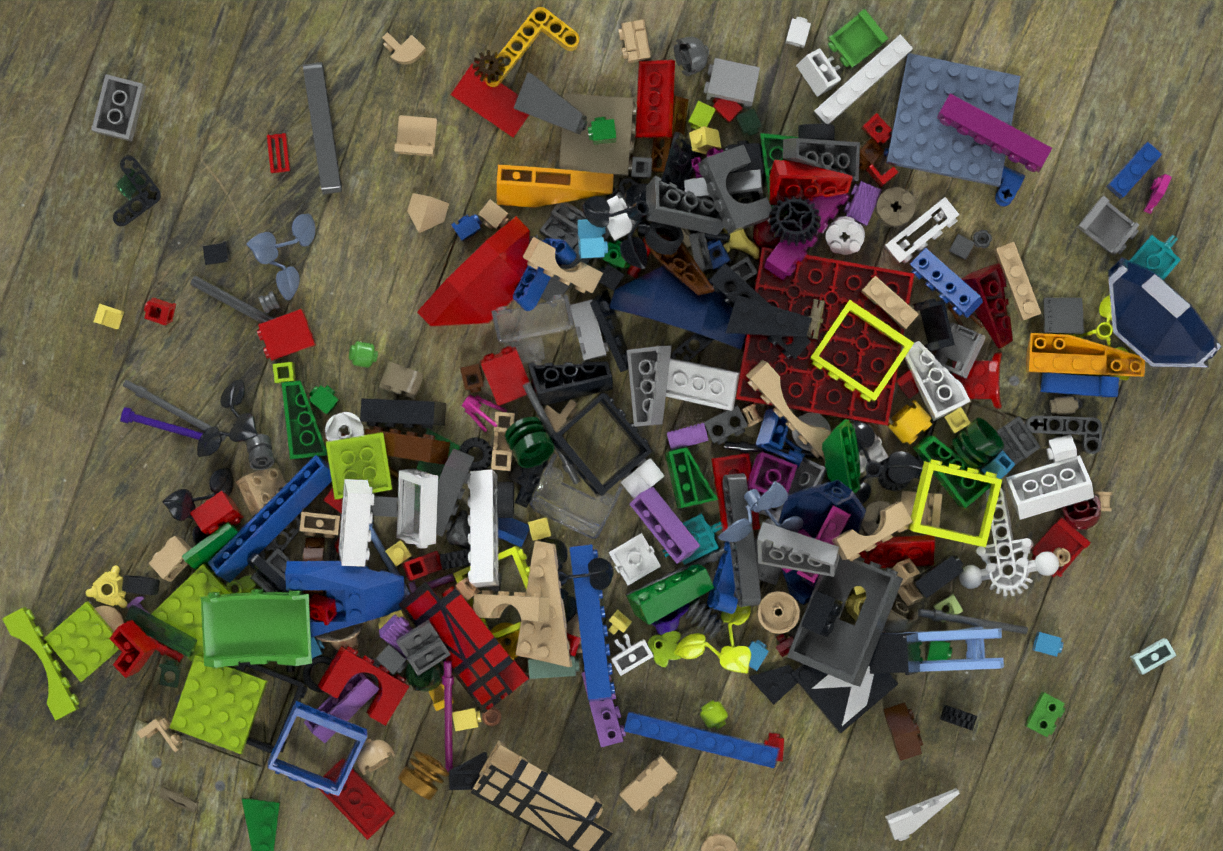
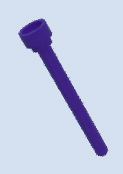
(130, 416)

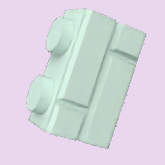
(1153, 656)

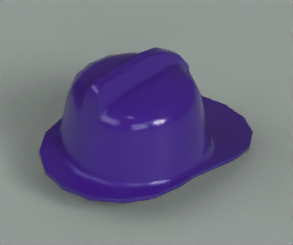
(670, 621)

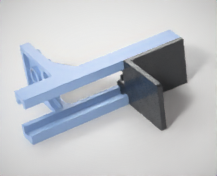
(902, 653)

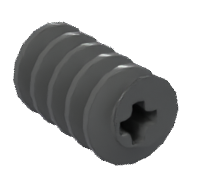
(704, 618)

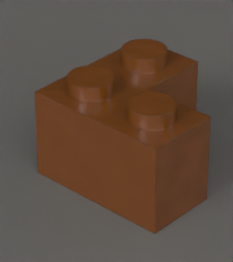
(903, 731)

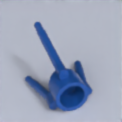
(793, 456)

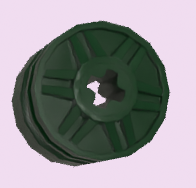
(529, 442)
(978, 443)

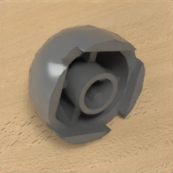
(691, 54)

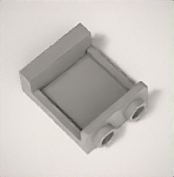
(732, 82)
(1108, 227)

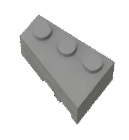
(588, 331)

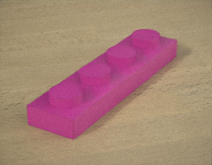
(830, 529)

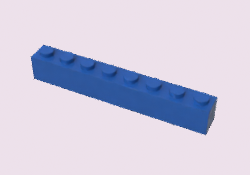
(272, 519)
(591, 627)
(702, 739)

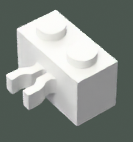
(819, 72)
(632, 656)

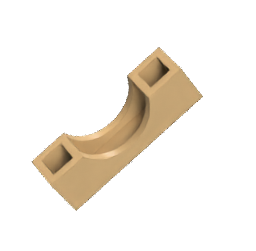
(543, 255)
(1021, 290)
(892, 519)
(529, 607)

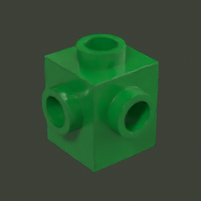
(614, 256)

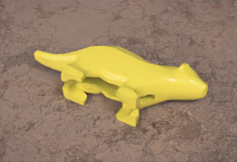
(739, 241)

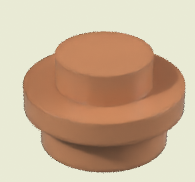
(491, 717)

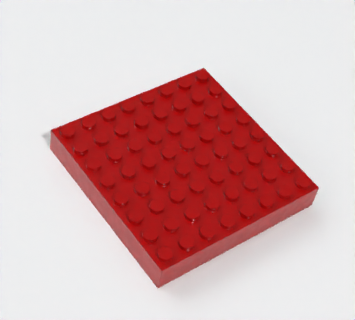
(853, 349)

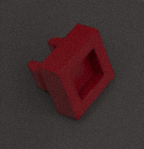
(785, 644)

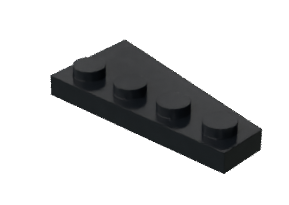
(679, 161)
(611, 329)

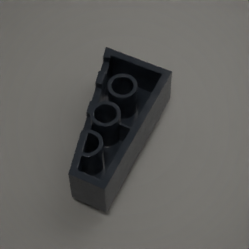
(402, 412)

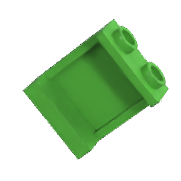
(857, 39)

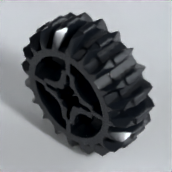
(805, 213)

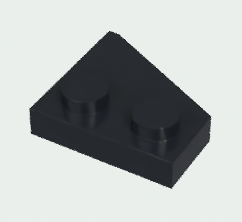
(775, 682)
(466, 775)

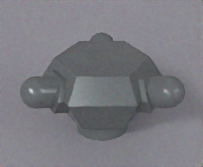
(459, 531)

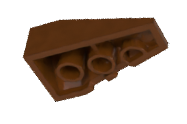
(684, 268)

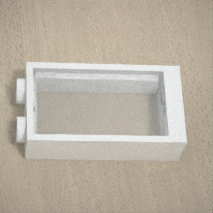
(417, 507)

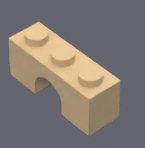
(890, 302)
(501, 452)

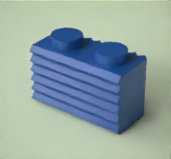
(772, 431)

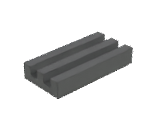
(700, 250)

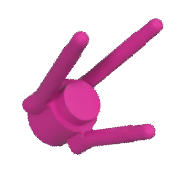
(473, 406)

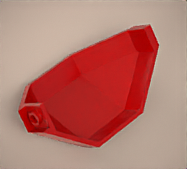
(481, 281)

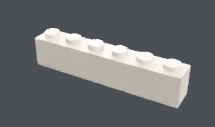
(863, 80)
(483, 528)

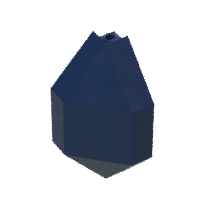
(670, 301)
(1157, 319)
(813, 507)

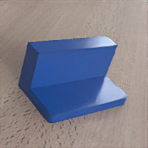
(512, 530)

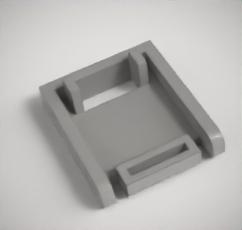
(963, 352)

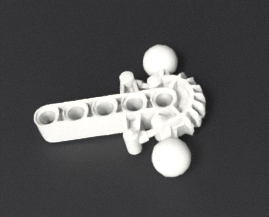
(1045, 563)

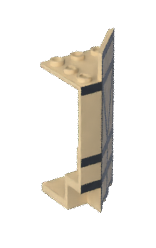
(541, 800)

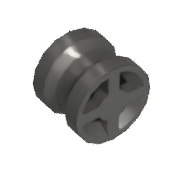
(269, 302)

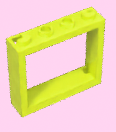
(850, 383)
(922, 493)
(520, 560)

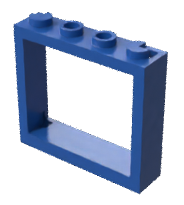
(331, 722)

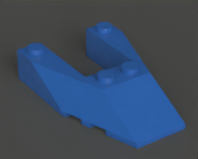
(357, 591)

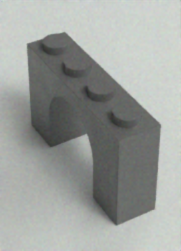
(734, 214)

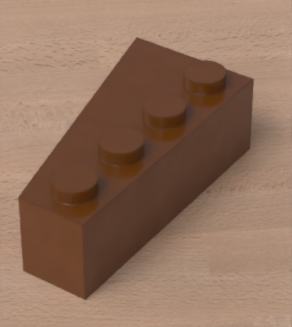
(412, 446)

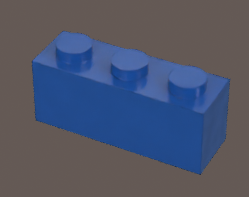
(1134, 170)

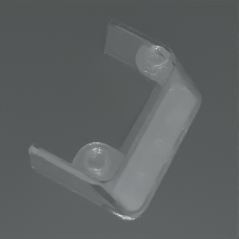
(543, 320)
(570, 505)

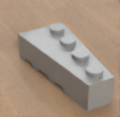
(648, 383)
(796, 551)

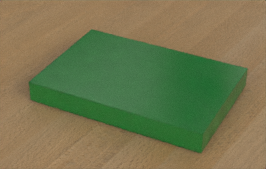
(210, 546)

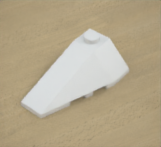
(936, 385)
(911, 818)

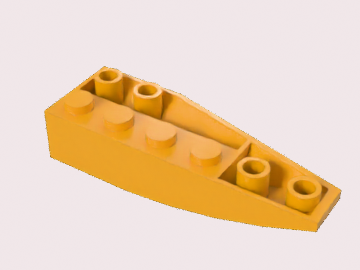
(548, 186)
(1079, 356)

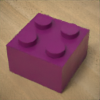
(770, 469)

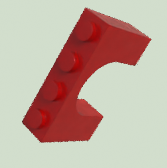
(347, 664)

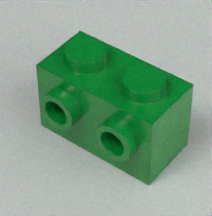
(602, 131)

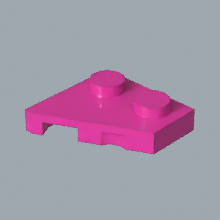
(1158, 190)

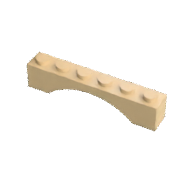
(768, 383)

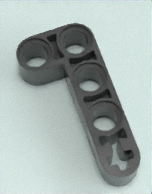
(1063, 422)

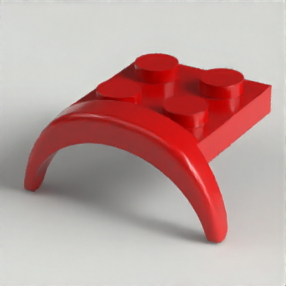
(983, 380)

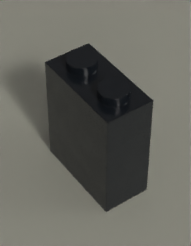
(938, 575)

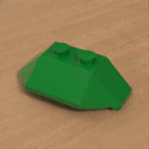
(842, 456)

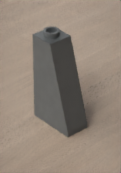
(545, 104)

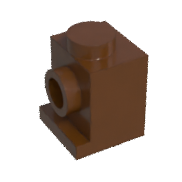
(467, 372)

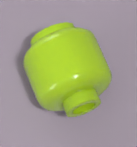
(714, 714)

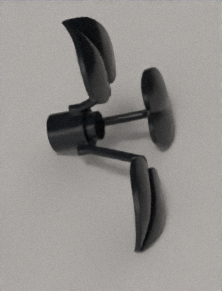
(597, 213)
(241, 430)
(902, 465)
(182, 503)
(599, 572)

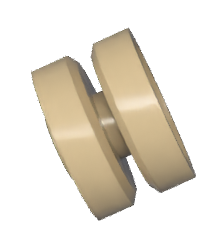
(781, 623)

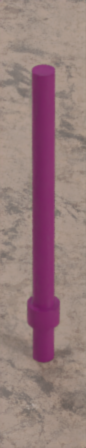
(448, 681)

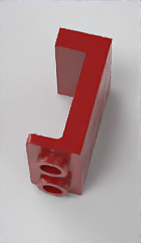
(286, 335)
(505, 374)
(1061, 536)

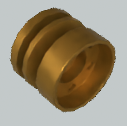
(423, 775)

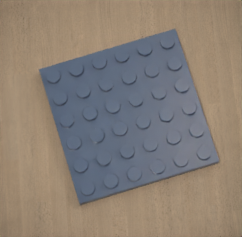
(931, 147)

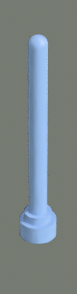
(388, 562)

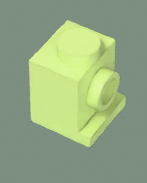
(951, 602)

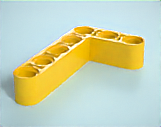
(526, 41)

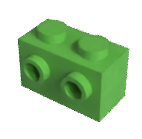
(1045, 714)

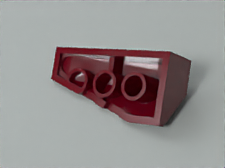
(990, 285)

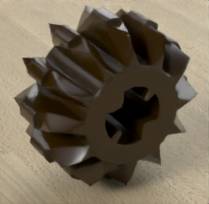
(496, 66)

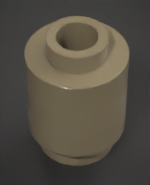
(1063, 405)

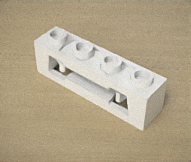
(946, 211)

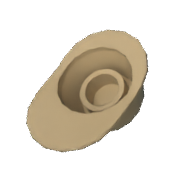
(342, 637)

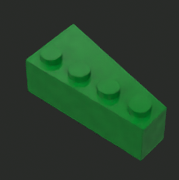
(772, 150)
(301, 427)
(961, 489)
(670, 593)

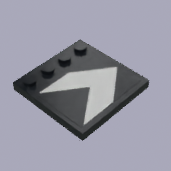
(840, 700)

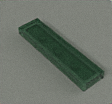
(162, 631)

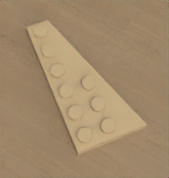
(545, 639)

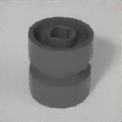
(260, 452)

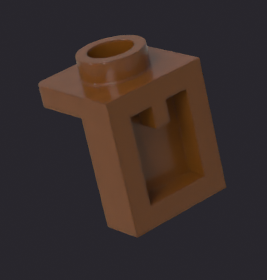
(869, 154)

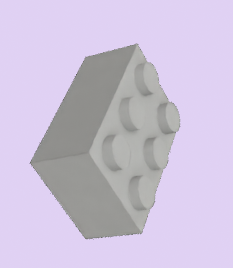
(118, 108)

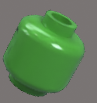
(363, 354)

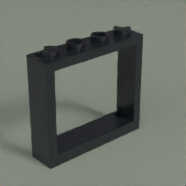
(576, 462)
(300, 693)

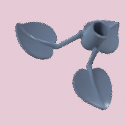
(265, 252)
(770, 499)

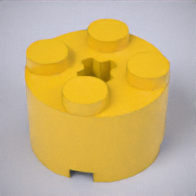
(910, 422)

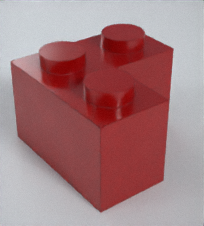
(216, 512)
(135, 648)

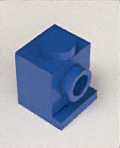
(467, 226)
(722, 259)

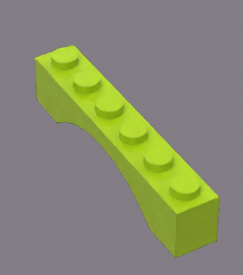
(60, 700)

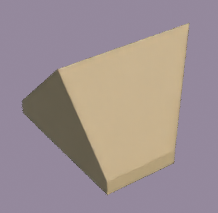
(426, 211)

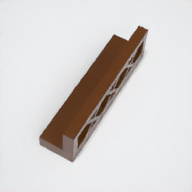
(680, 108)

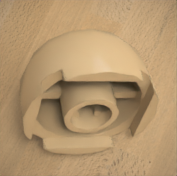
(374, 755)

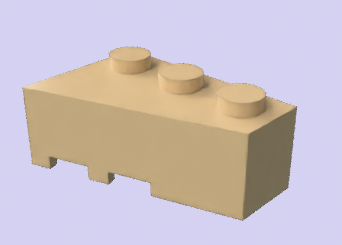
(649, 783)

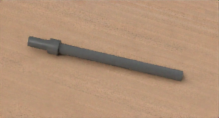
(142, 392)
(549, 429)
(712, 556)
(938, 615)

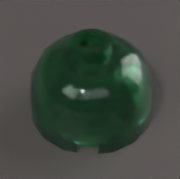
(427, 680)

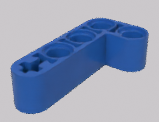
(535, 281)
(1080, 385)
(722, 594)

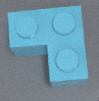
(590, 240)

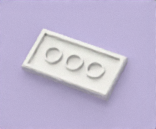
(702, 384)

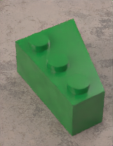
(687, 480)

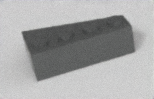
(451, 488)

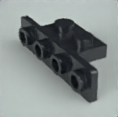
(529, 479)

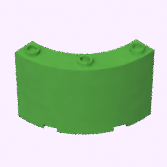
(256, 628)

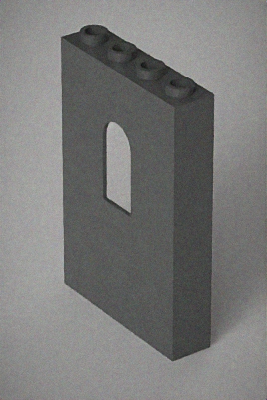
(849, 647)

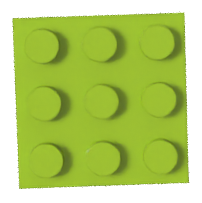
(359, 459)
(83, 641)

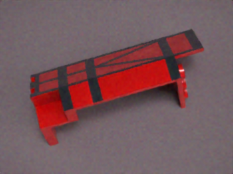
(475, 653)

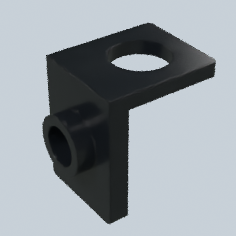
(217, 253)

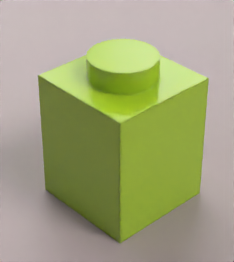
(701, 116)
(284, 372)

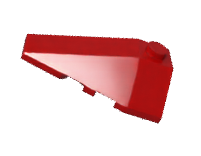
(804, 180)

